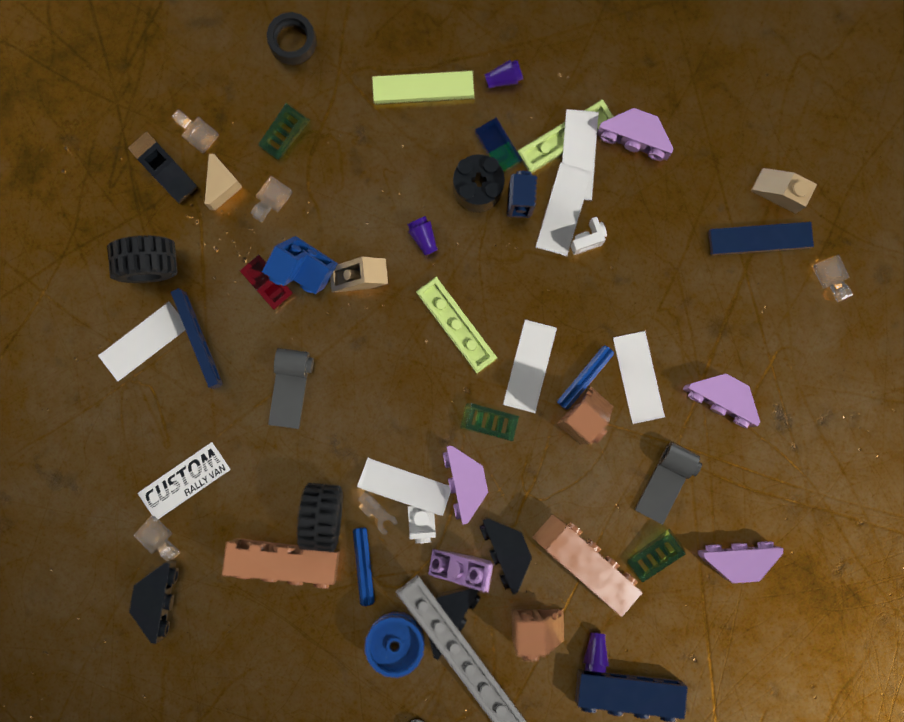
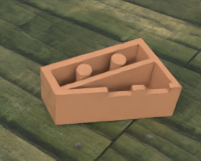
(587, 418)
(536, 631)

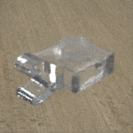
(197, 133)
(272, 196)
(832, 274)
(371, 506)
(154, 537)

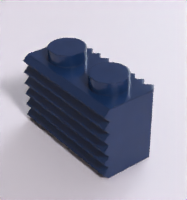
(521, 194)

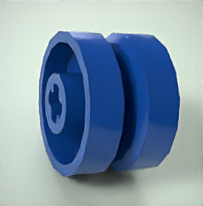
(399, 660)

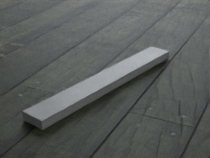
(458, 652)

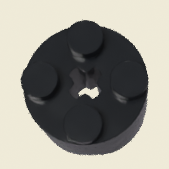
(481, 169)

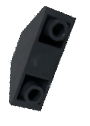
(162, 167)
(509, 551)
(152, 601)
(456, 605)

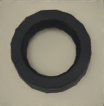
(286, 20)

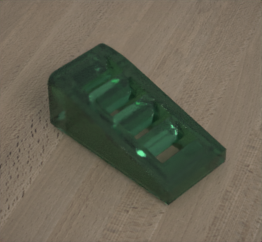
(282, 118)
(468, 415)
(671, 557)

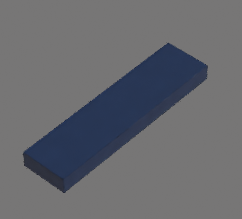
(761, 238)
(197, 339)

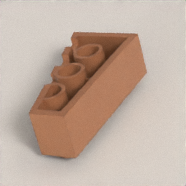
(280, 562)
(587, 564)

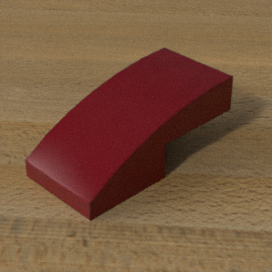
(271, 292)

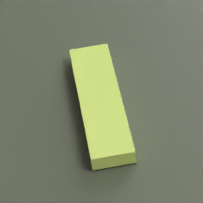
(423, 87)
(551, 144)
(456, 325)

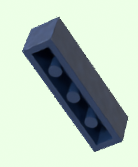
(631, 694)

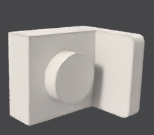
(587, 241)
(421, 525)

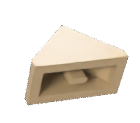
(220, 184)

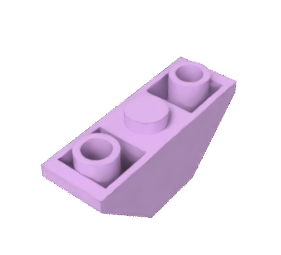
(638, 133)
(726, 397)
(467, 483)
(742, 562)
(461, 569)

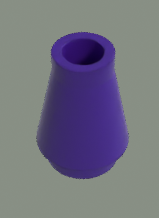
(506, 74)
(423, 235)
(596, 653)

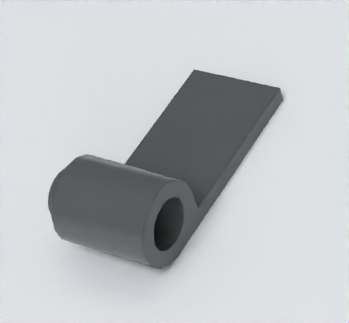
(289, 387)
(667, 480)

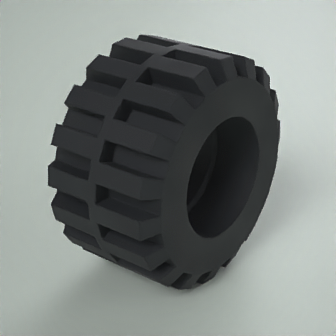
(142, 259)
(320, 517)

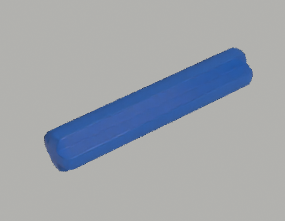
(585, 377)
(363, 566)

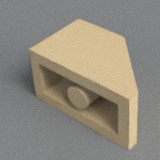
(784, 189)
(359, 274)

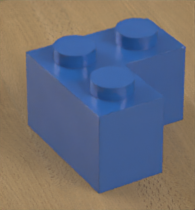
(300, 263)

